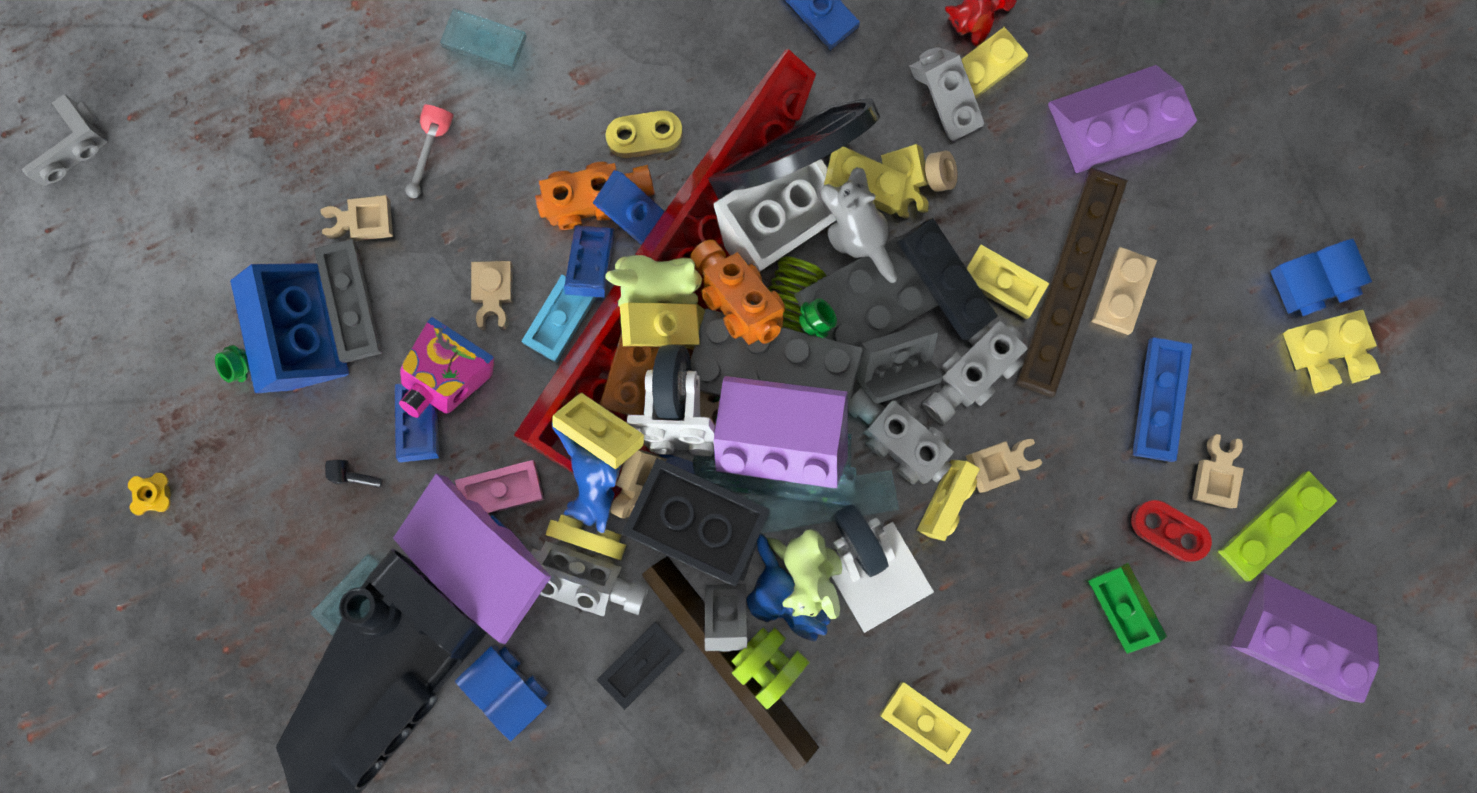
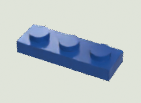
(1162, 399)

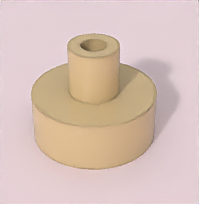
(941, 171)

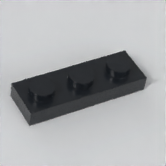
(947, 279)

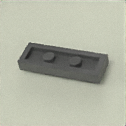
(347, 301)

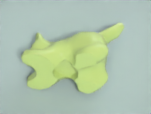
(655, 282)
(811, 569)

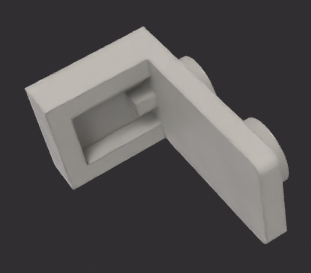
(950, 91)
(74, 148)

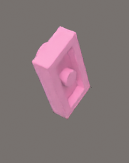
(503, 487)

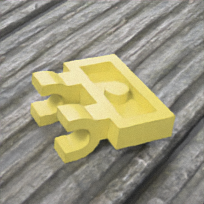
(1332, 339)

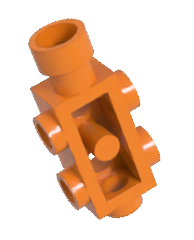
(580, 190)
(731, 288)

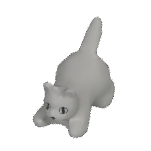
(859, 226)

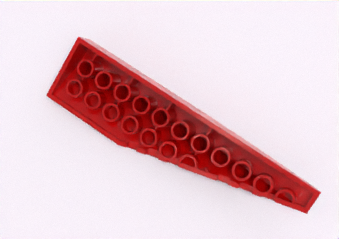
(681, 228)

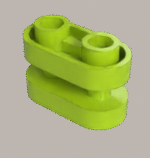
(750, 663)

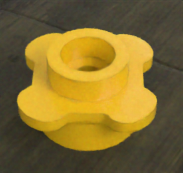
(160, 496)

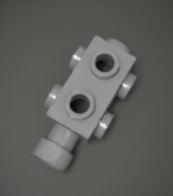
(984, 362)
(906, 445)
(587, 580)

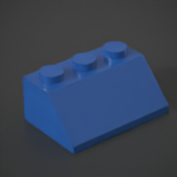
(286, 326)

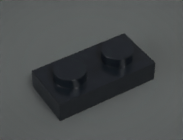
(639, 665)

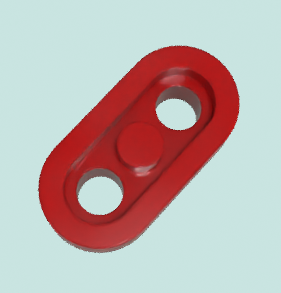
(1170, 529)

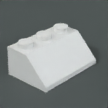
(774, 216)

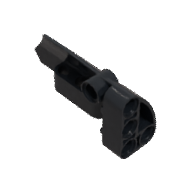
(375, 679)

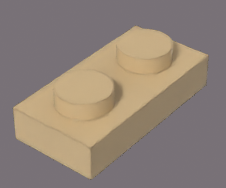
(1124, 291)

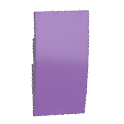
(471, 558)

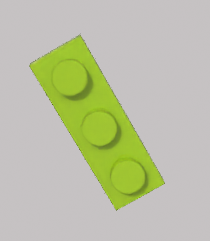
(1277, 526)

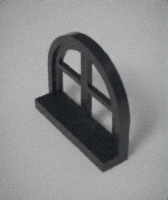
(798, 146)

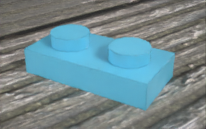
(557, 322)

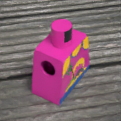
(442, 370)

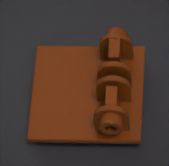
(626, 379)

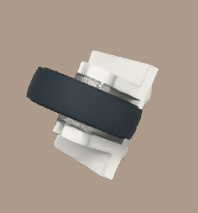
(672, 396)
(877, 569)

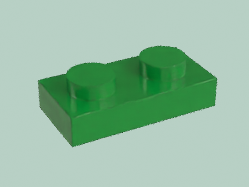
(1127, 608)

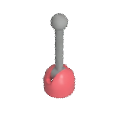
(436, 123)

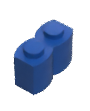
(1320, 277)
(503, 691)

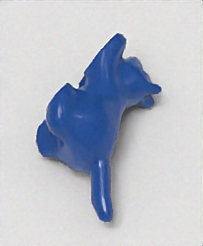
(594, 485)
(772, 589)

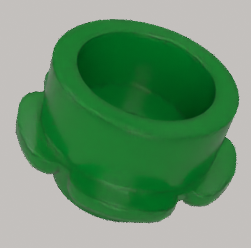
(817, 318)
(232, 364)

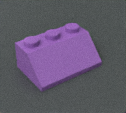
(1122, 117)
(782, 431)
(1309, 639)

